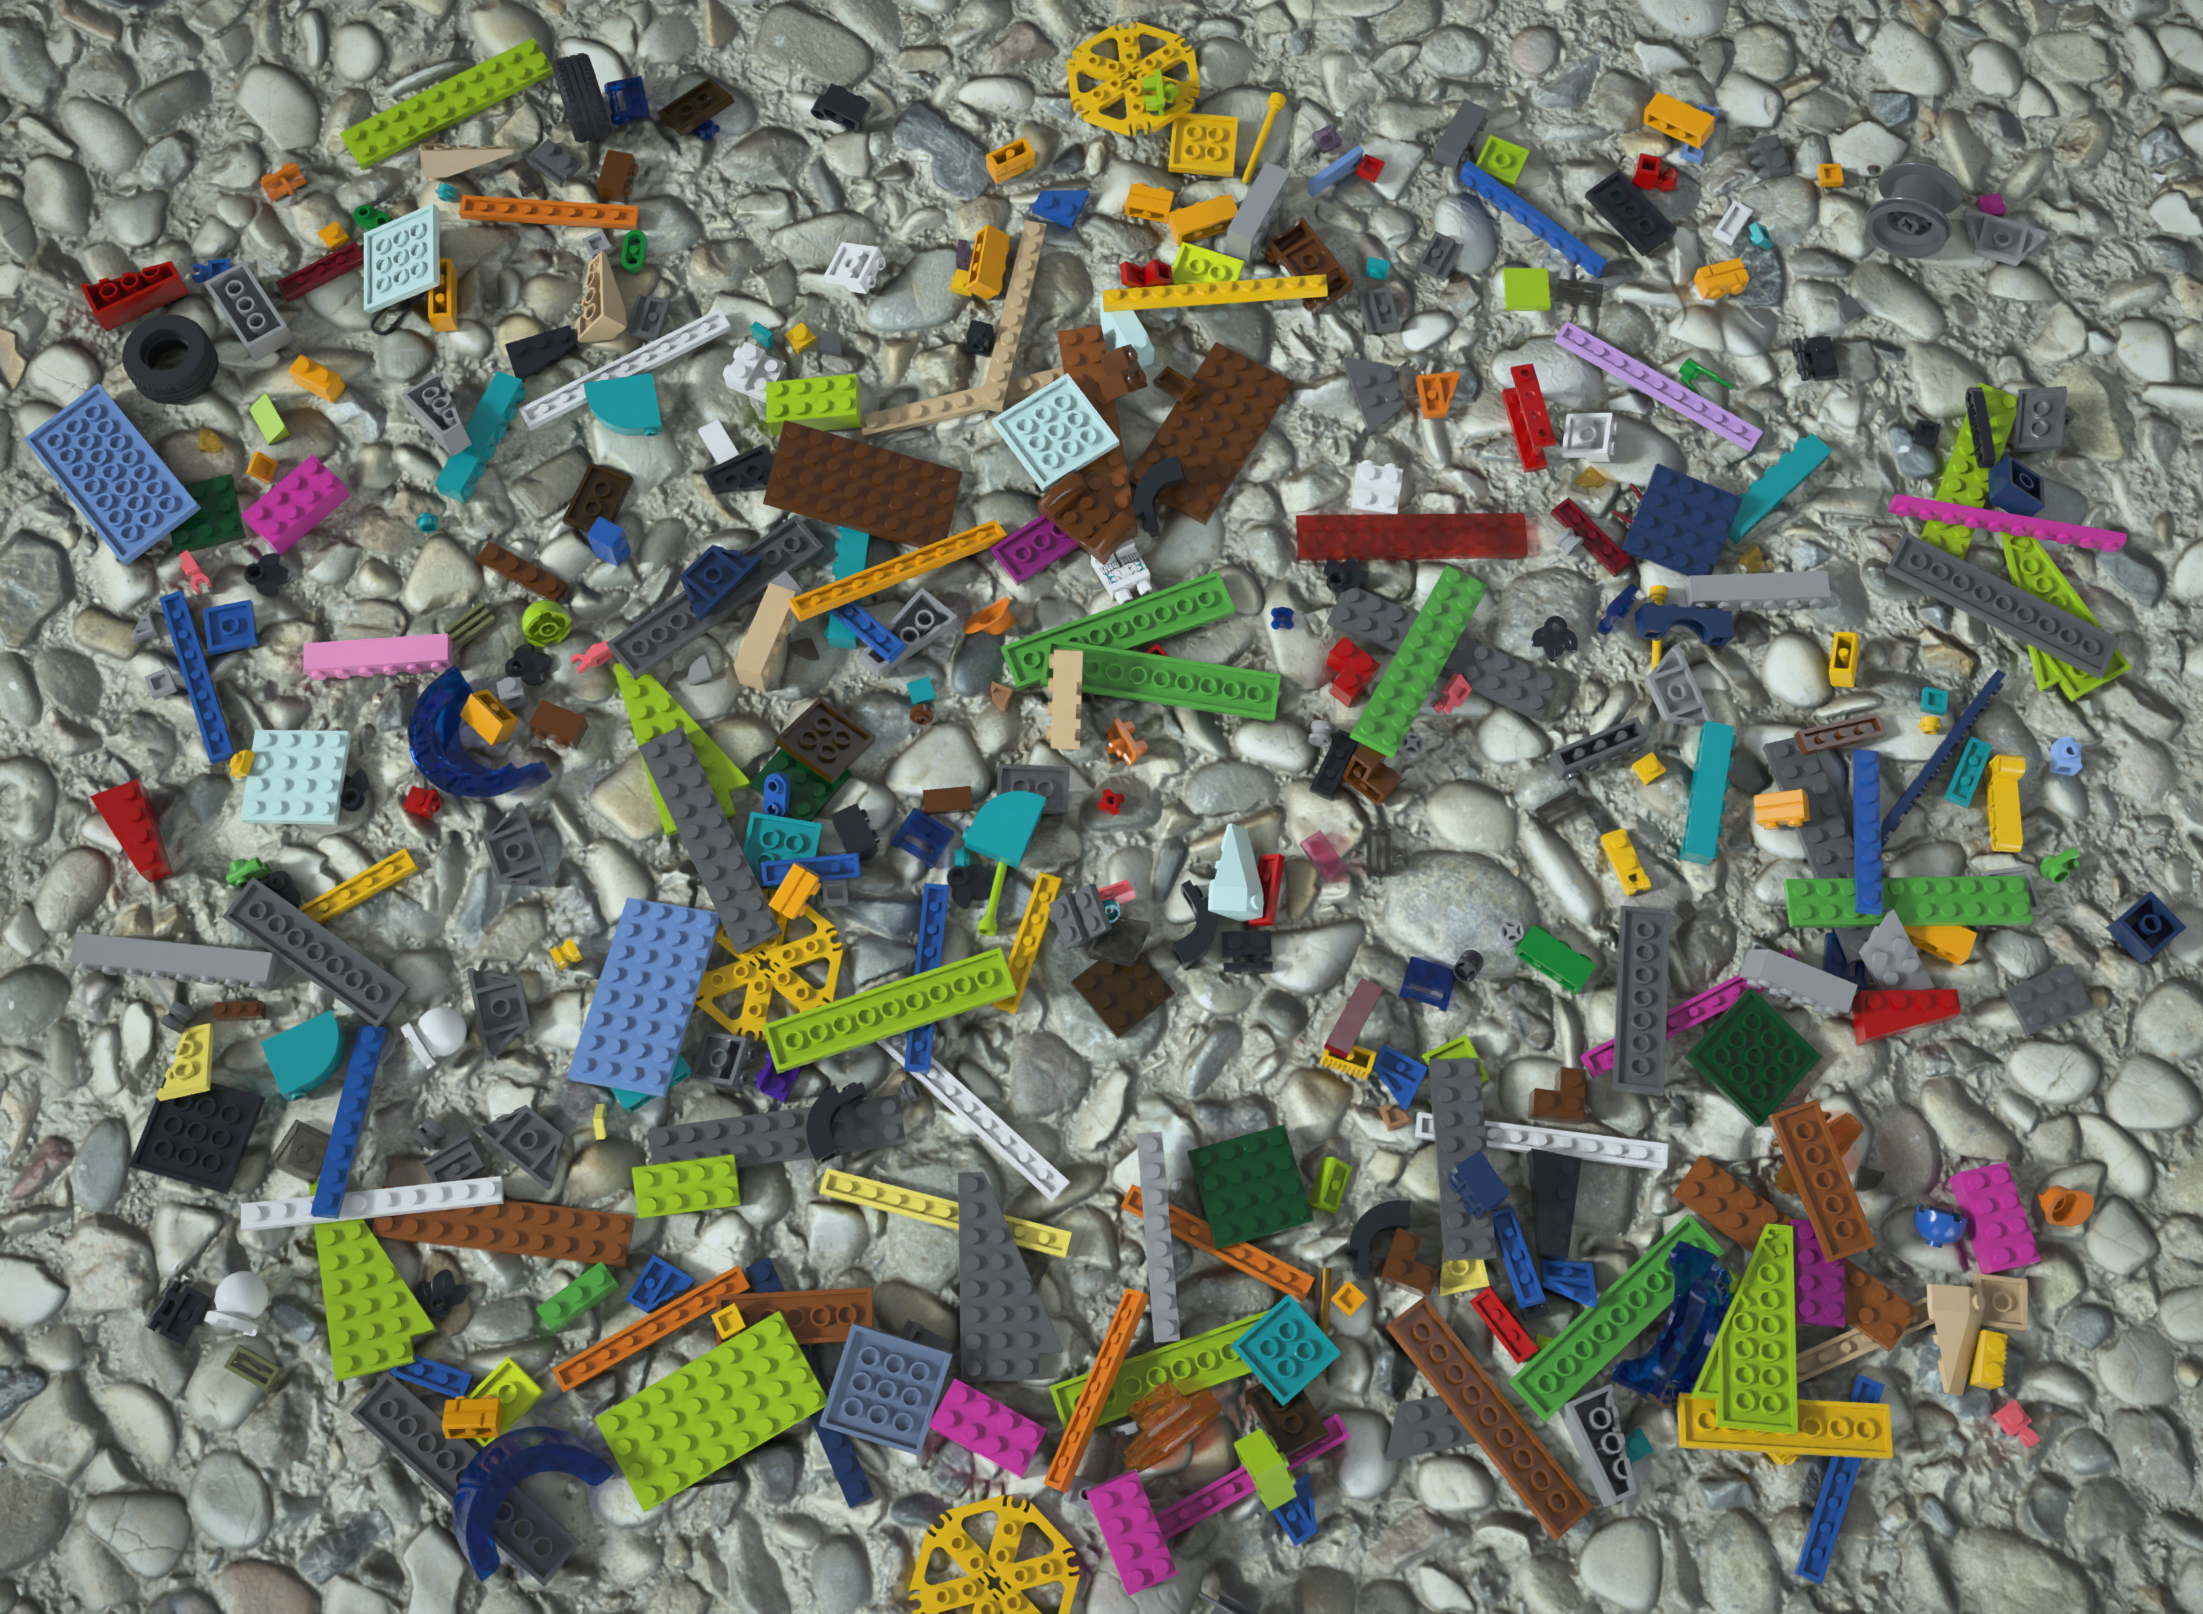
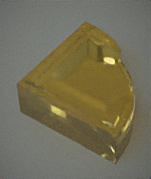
(209, 442)
(1590, 478)
(1751, 559)

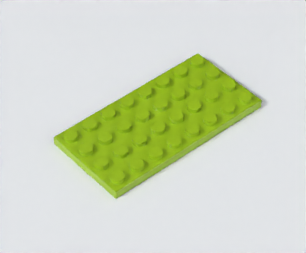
(712, 1411)

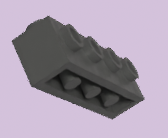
(1597, 749)

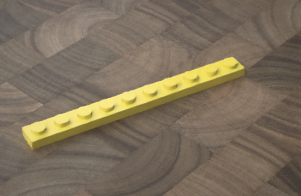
(935, 1210)

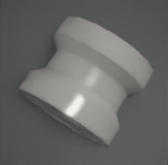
(1569, 541)
(1321, 733)
(1414, 741)
(1513, 928)

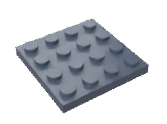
(885, 1389)

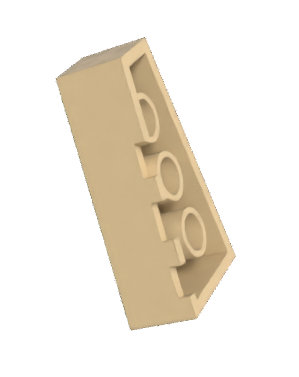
(765, 638)
(1066, 698)

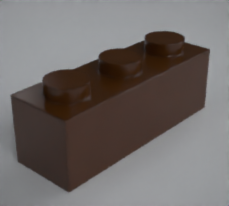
(240, 1011)

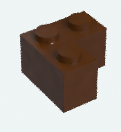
(1122, 373)
(1370, 775)
(1562, 1104)
(1401, 1269)

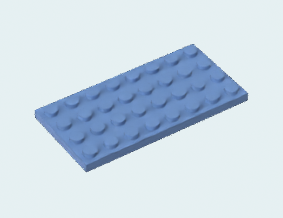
(112, 474)
(645, 997)

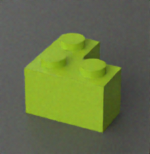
(1266, 1468)

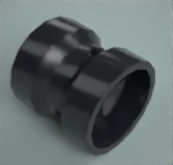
(1468, 966)

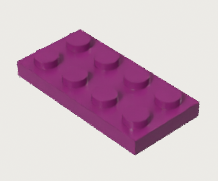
(1032, 549)
(1817, 1284)

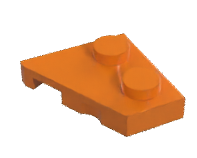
(1436, 393)

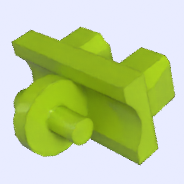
(1157, 101)

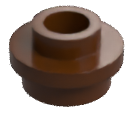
(921, 714)

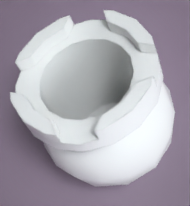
(436, 1034)
(238, 1302)

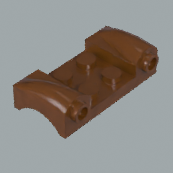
(1306, 255)
(1086, 518)

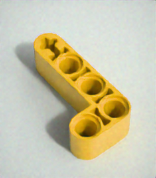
(2003, 802)

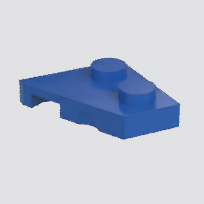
(1061, 205)
(1399, 1074)
(1570, 1279)
(658, 1285)
(1298, 1514)

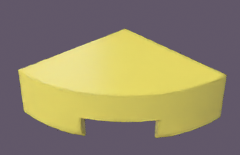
(599, 1122)

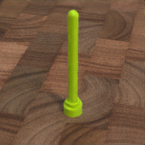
(988, 925)

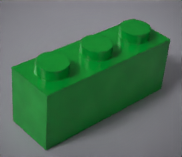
(1555, 959)

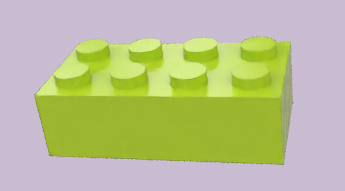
(815, 403)

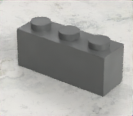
(1461, 134)

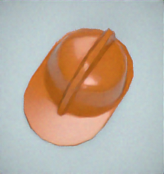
(992, 620)
(2065, 1206)

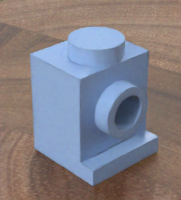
(2065, 756)

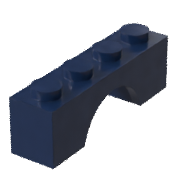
(1710, 625)

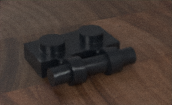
(1821, 357)
(1246, 944)
(183, 1317)

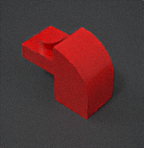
(1151, 275)

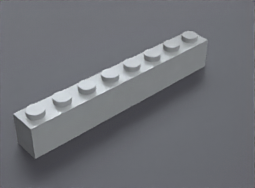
(174, 960)
(1158, 1237)

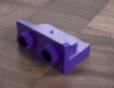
(776, 1085)

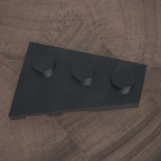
(535, 352)
(740, 473)

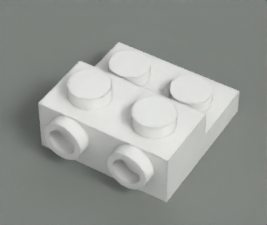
(855, 267)
(752, 371)
(1590, 436)
(1376, 488)

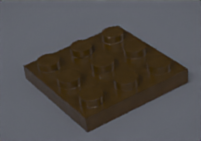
(825, 740)
(1122, 993)

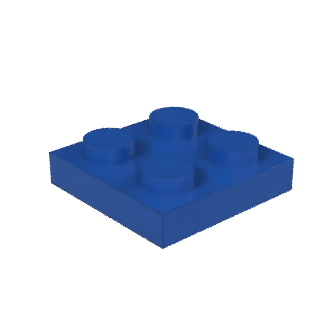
(230, 627)

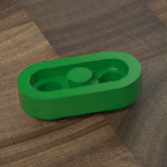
(372, 219)
(634, 253)

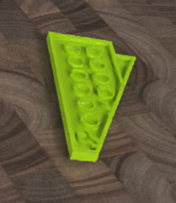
(2038, 575)
(656, 713)
(365, 1301)
(1754, 1352)

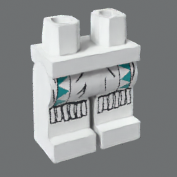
(1124, 573)

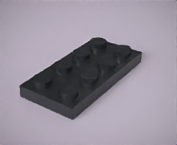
(1630, 213)

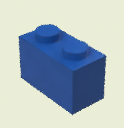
(609, 542)

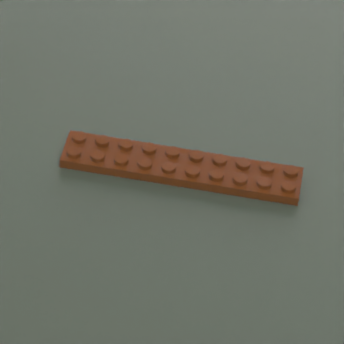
(1108, 474)
(1742, 1216)
(518, 1230)
(1490, 1418)

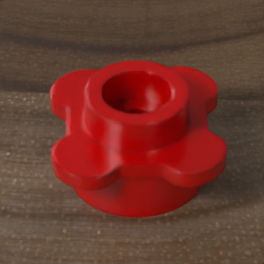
(1104, 805)

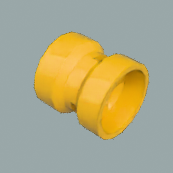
(566, 954)

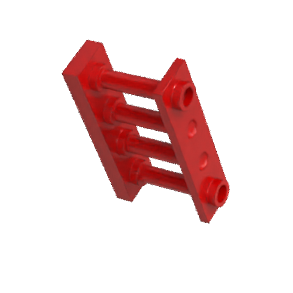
(1528, 418)

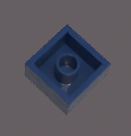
(2016, 488)
(2146, 927)
(1477, 1185)

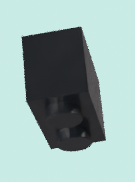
(854, 831)

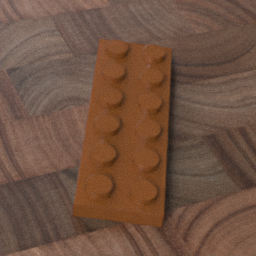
(1822, 1181)
(811, 1314)

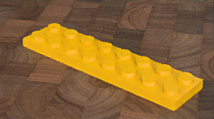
(1823, 1430)

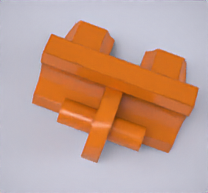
(283, 181)
(1122, 742)

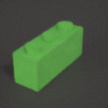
(578, 1297)

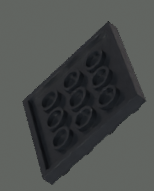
(199, 1137)

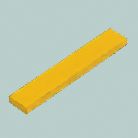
(360, 887)
(1030, 937)

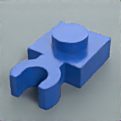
(213, 269)

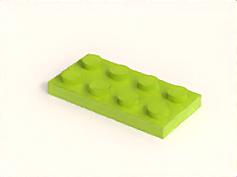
(686, 1185)

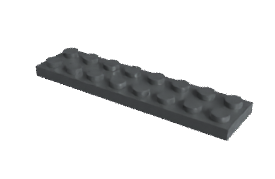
(316, 952)
(1641, 1000)
(1457, 1136)

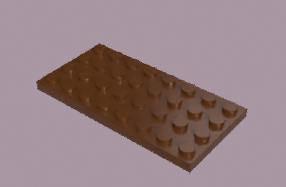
(1215, 430)
(862, 486)

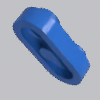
(777, 797)

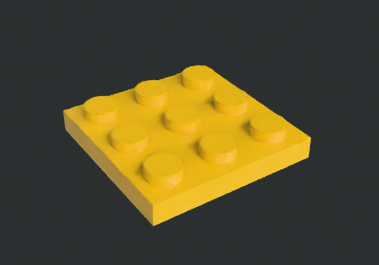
(1203, 144)

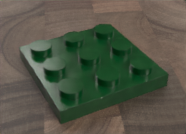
(216, 521)
(807, 789)

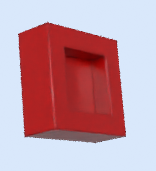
(1370, 168)

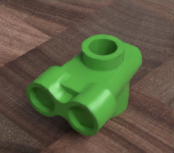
(2059, 867)
(243, 870)

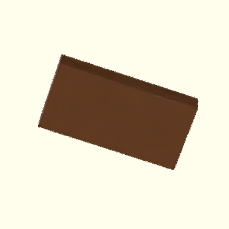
(1176, 385)
(947, 800)

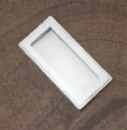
(1732, 222)
(718, 442)

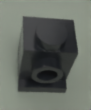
(980, 338)

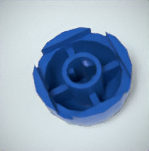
(1939, 1225)

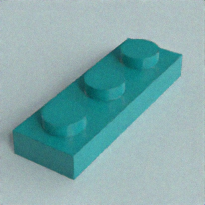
(1968, 772)

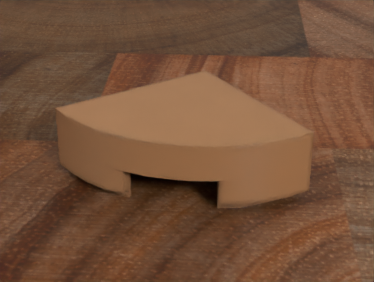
(1001, 695)
(1393, 1117)

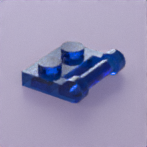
(634, 99)
(1618, 608)
(928, 832)
(1836, 963)
(1431, 977)

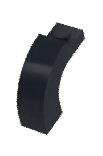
(1151, 485)
(1197, 943)
(822, 1117)
(1379, 1218)

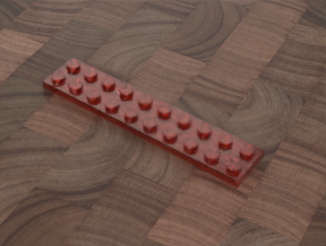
(1411, 536)

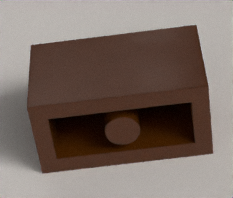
(617, 176)
(558, 725)

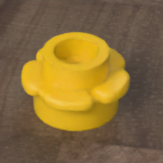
(1930, 725)

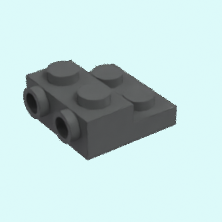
(1079, 917)
(724, 1060)

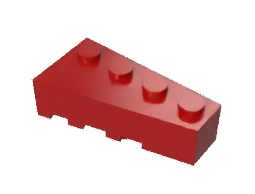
(133, 294)
(135, 826)
(1901, 1011)

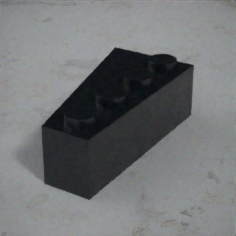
(1553, 1202)

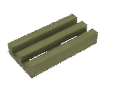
(467, 622)
(271, 1378)

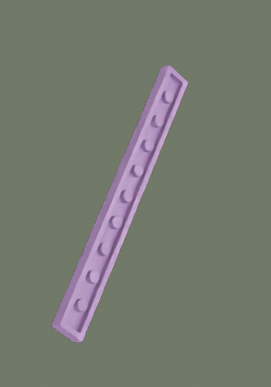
(1658, 386)

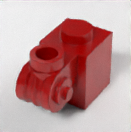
(1649, 175)

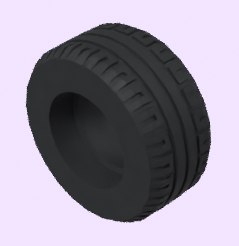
(581, 97)
(158, 336)

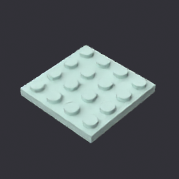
(401, 259)
(1055, 432)
(296, 777)

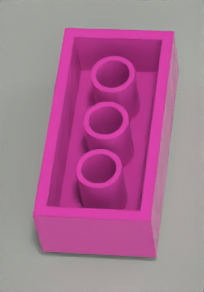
(296, 505)
(1995, 1219)
(988, 1428)
(1131, 1532)

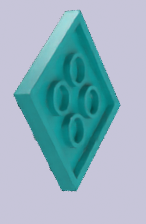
(779, 839)
(1285, 1350)

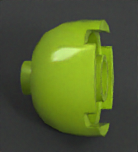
(545, 622)

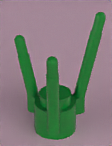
(1692, 370)

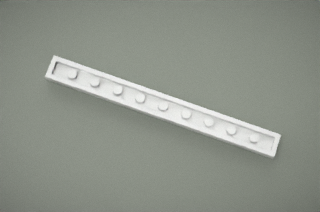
(632, 364)
(983, 1122)
(1575, 1144)
(376, 1203)

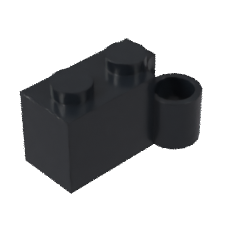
(841, 108)

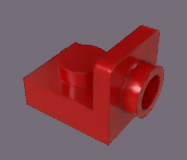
(423, 802)

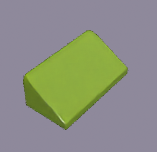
(268, 420)
(1330, 1184)

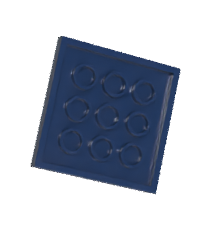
(1681, 523)

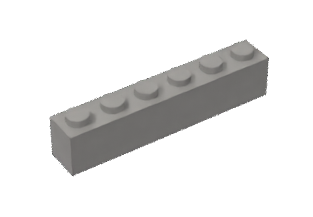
(1758, 590)

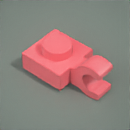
(190, 567)
(596, 655)
(1455, 693)
(2014, 1421)

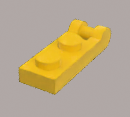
(1625, 861)

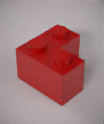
(1356, 671)

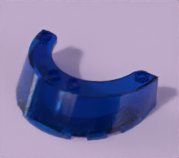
(439, 751)
(1689, 1331)
(503, 1466)

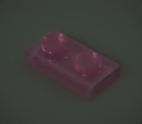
(1323, 856)

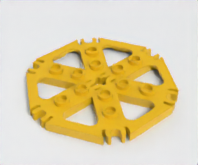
(1117, 80)
(784, 980)
(1001, 1557)

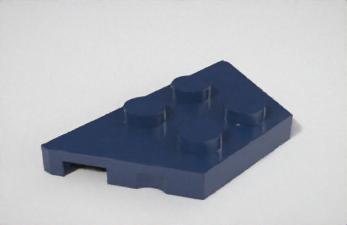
(715, 577)

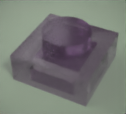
(1326, 139)
(963, 254)

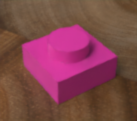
(1992, 205)

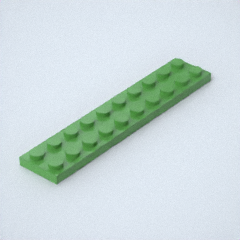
(1127, 625)
(1418, 662)
(1172, 681)
(1914, 899)
(1605, 1330)

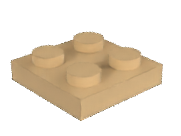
(2004, 1301)

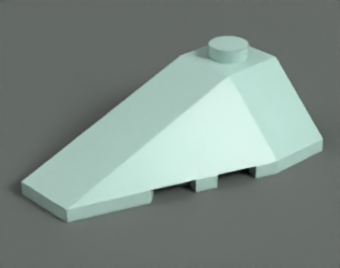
(1124, 328)
(1237, 885)

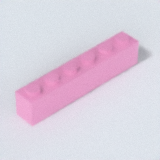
(378, 656)

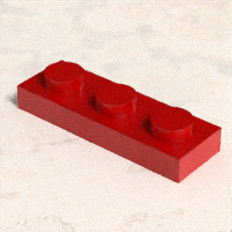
(1270, 874)
(1504, 1324)

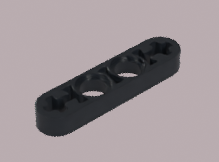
(1980, 427)

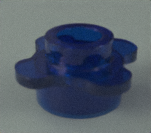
(707, 130)
(1280, 612)

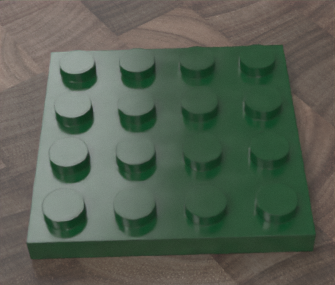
(1753, 1057)
(1250, 1187)

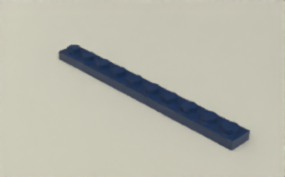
(1942, 754)
(836, 1444)

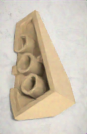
(442, 160)
(603, 306)
(1957, 1323)

